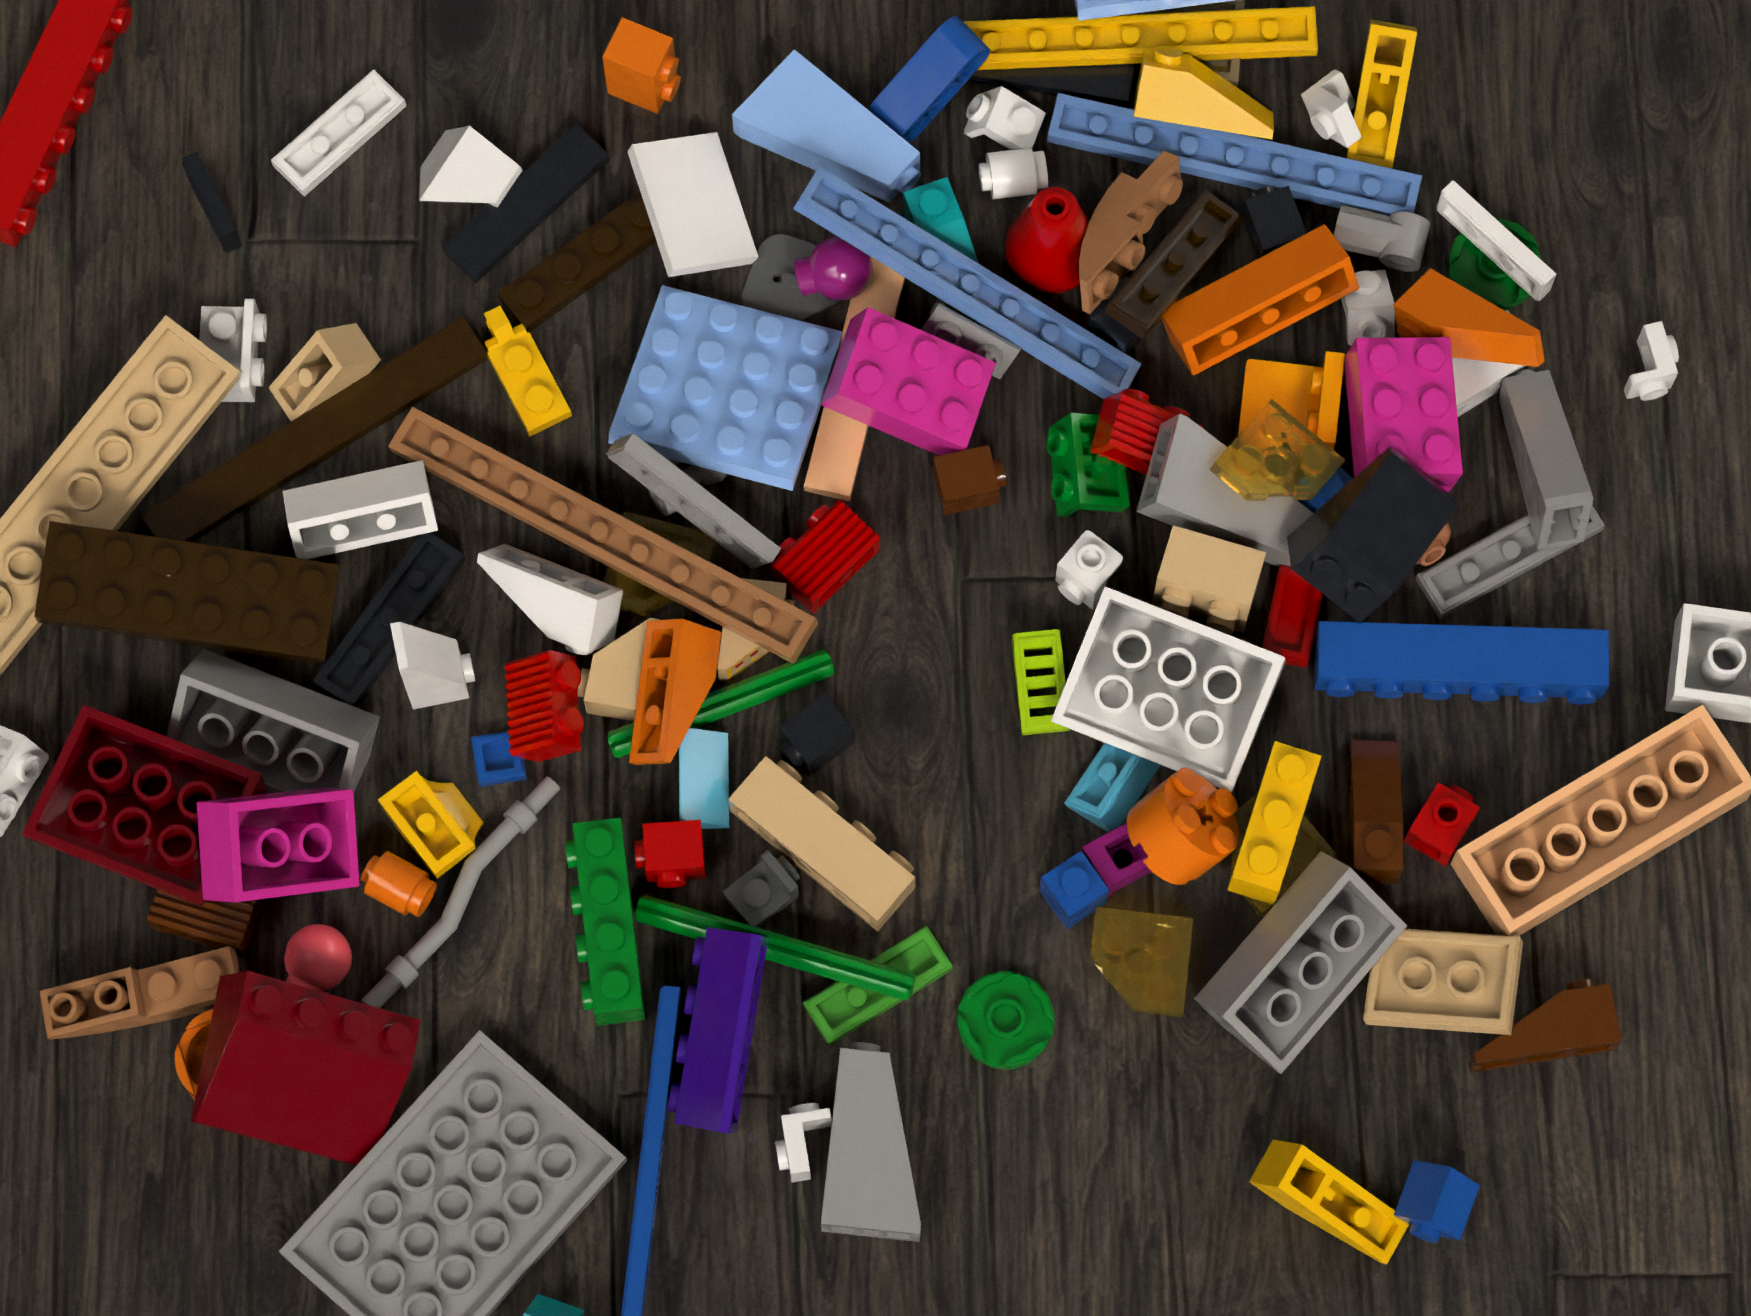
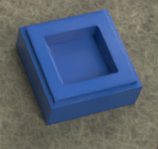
(494, 761)

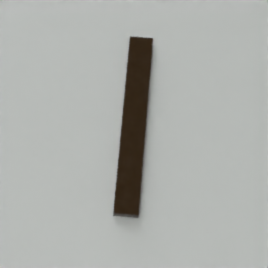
(317, 434)

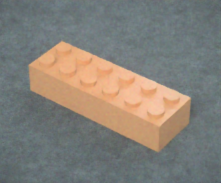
(1603, 824)

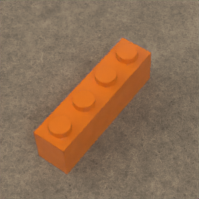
(1259, 299)

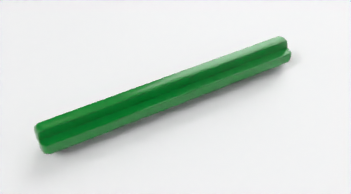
(743, 695)

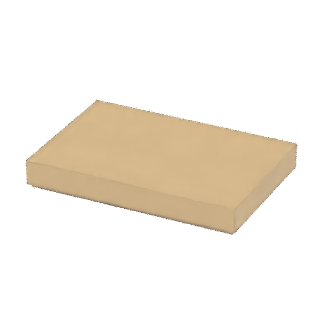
(1446, 982)

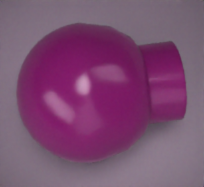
(834, 270)

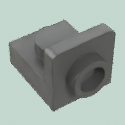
(763, 890)

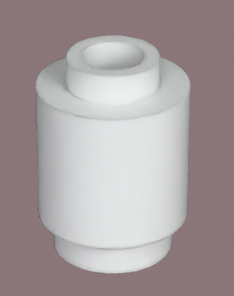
(1013, 173)

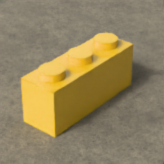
(1274, 823)

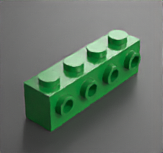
(608, 922)

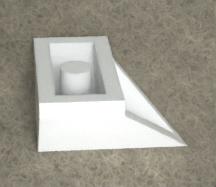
(466, 170)

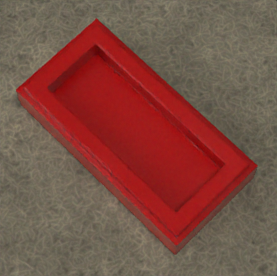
(1292, 618)

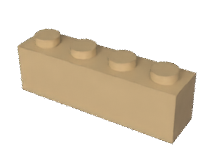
(822, 842)

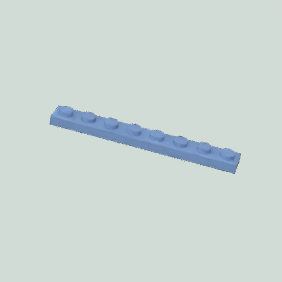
(1233, 157)
(966, 285)

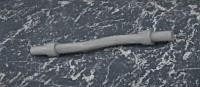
(518, 818)

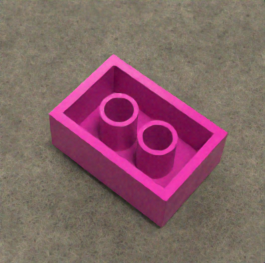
(908, 383)
(1404, 400)
(277, 844)

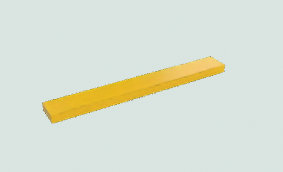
(1124, 37)

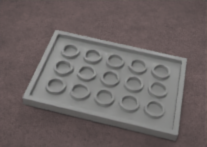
(456, 1195)

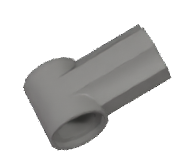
(1394, 239)

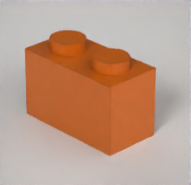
(641, 66)

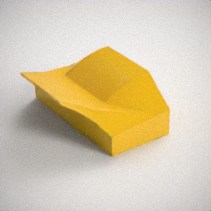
(433, 821)

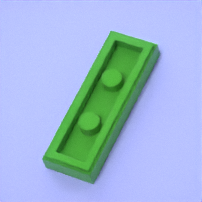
(846, 1007)

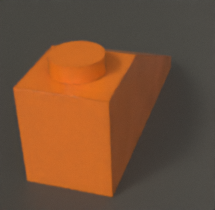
(1475, 326)
(673, 684)

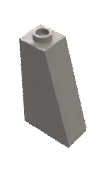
(1545, 459)
(1190, 496)
(868, 1160)

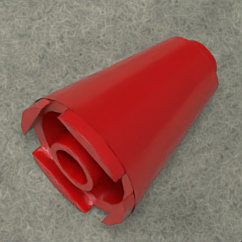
(1047, 242)

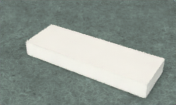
(338, 132)
(1495, 241)

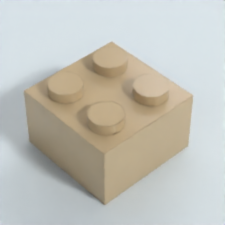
(1208, 579)

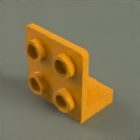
(1302, 390)

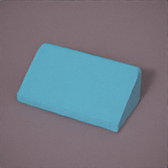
(704, 778)
(1111, 786)

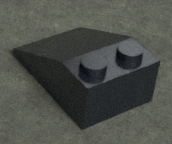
(1370, 534)

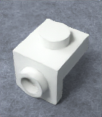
(1330, 109)
(1004, 118)
(1370, 308)
(1659, 358)
(1086, 569)
(792, 1150)

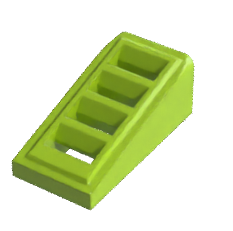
(1032, 642)

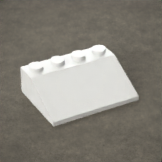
(1168, 689)

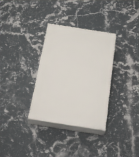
(692, 204)

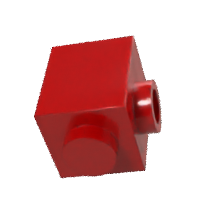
(1442, 823)
(671, 852)

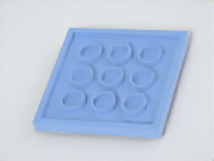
(727, 387)

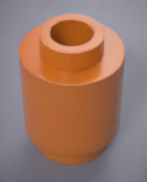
(398, 884)

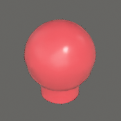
(317, 957)

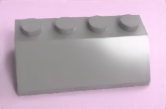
(271, 725)
(1301, 961)

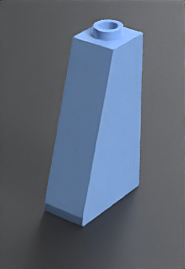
(821, 125)

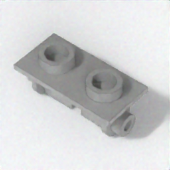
(960, 330)

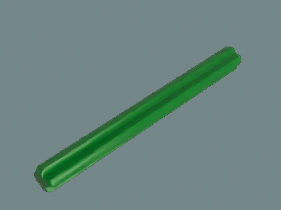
(781, 948)

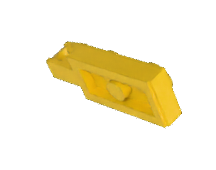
(524, 374)

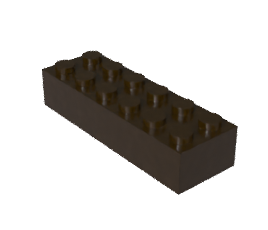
(187, 593)

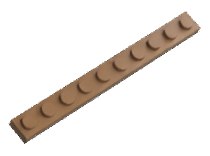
(604, 535)

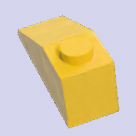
(1382, 92)
(1188, 93)
(1328, 1199)

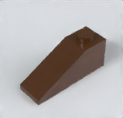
(1375, 811)
(1565, 1026)

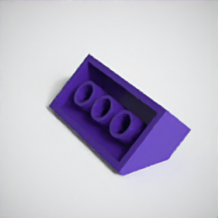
(720, 1030)

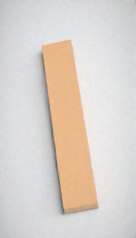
(839, 437)

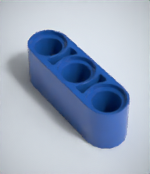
(930, 79)

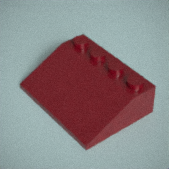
(132, 802)
(302, 1067)

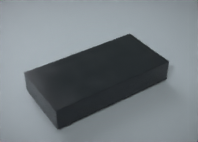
(211, 202)

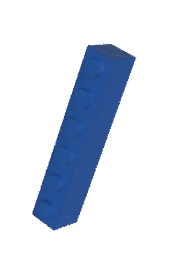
(1461, 661)

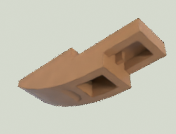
(1116, 228)
(135, 996)

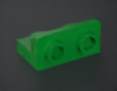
(1081, 477)

